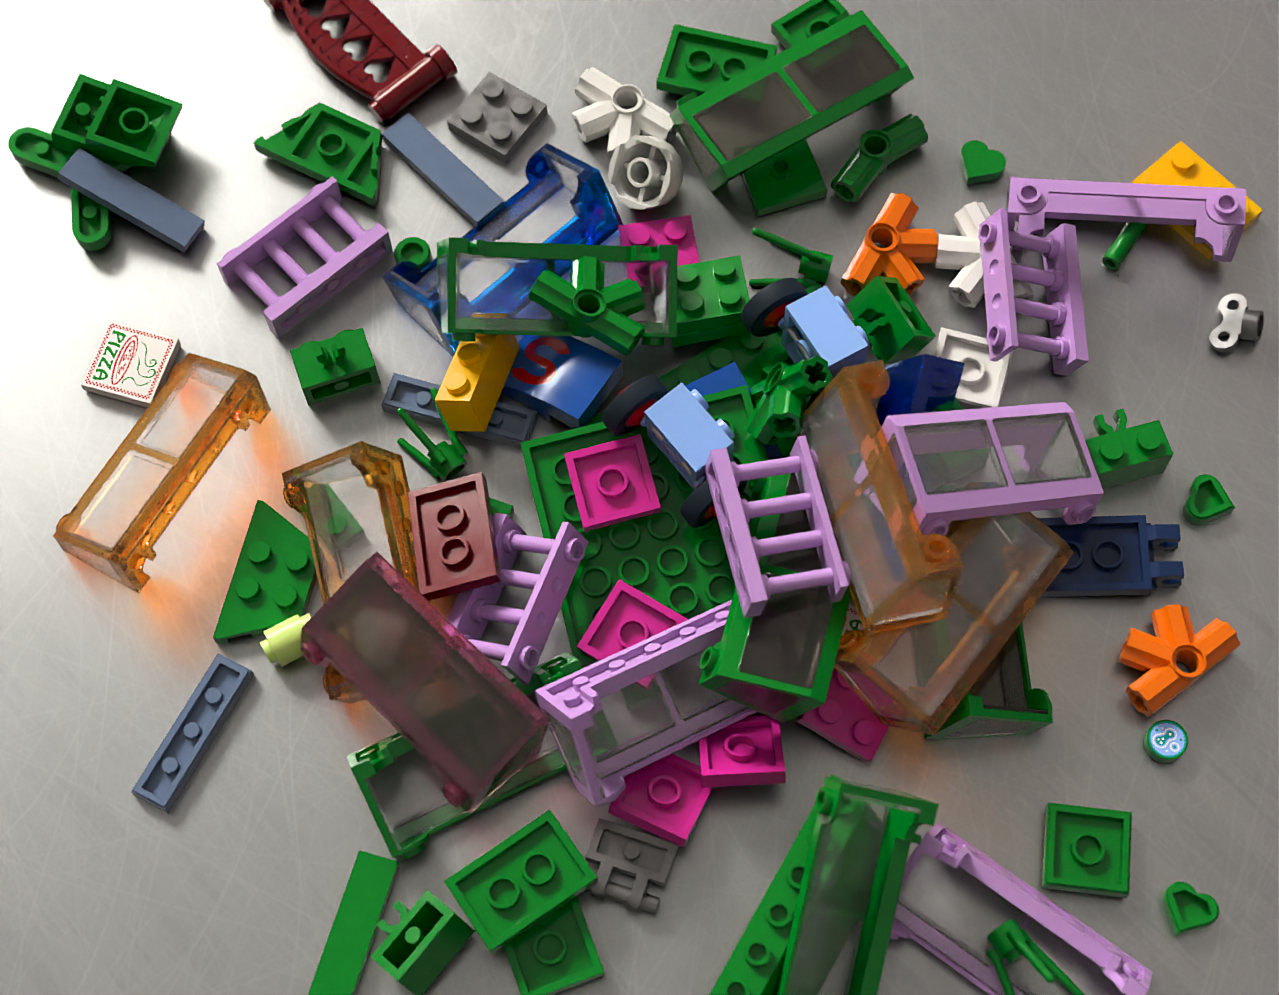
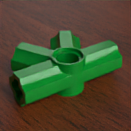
(605, 307)
(783, 398)

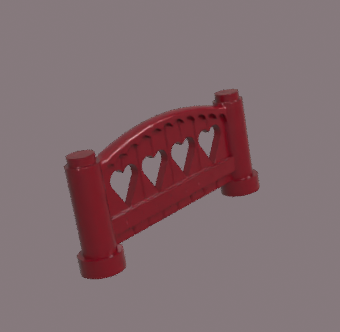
(410, 72)

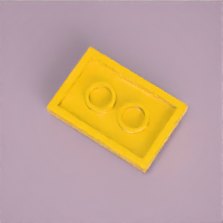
(1185, 167)

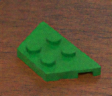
(329, 145)
(270, 577)

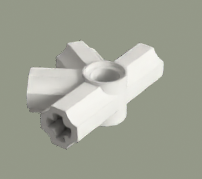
(607, 116)
(965, 255)

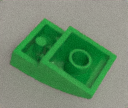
(115, 122)

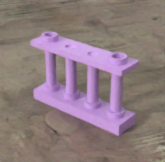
(1062, 286)
(314, 288)
(745, 550)
(478, 606)

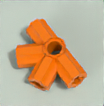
(901, 252)
(1172, 644)

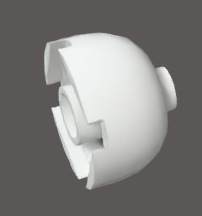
(645, 172)

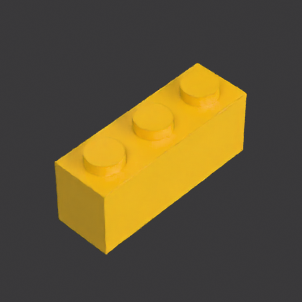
(476, 381)

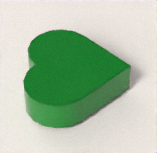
(980, 163)
(1206, 501)
(1187, 909)

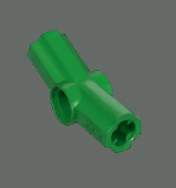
(864, 167)

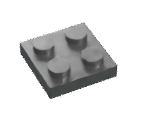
(497, 117)

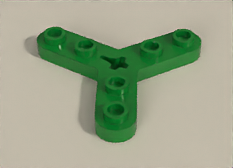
(89, 219)

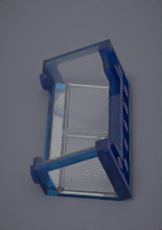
(558, 206)

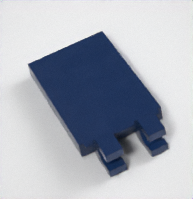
(1115, 557)

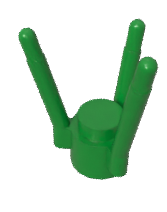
(813, 264)
(445, 460)
(1014, 944)

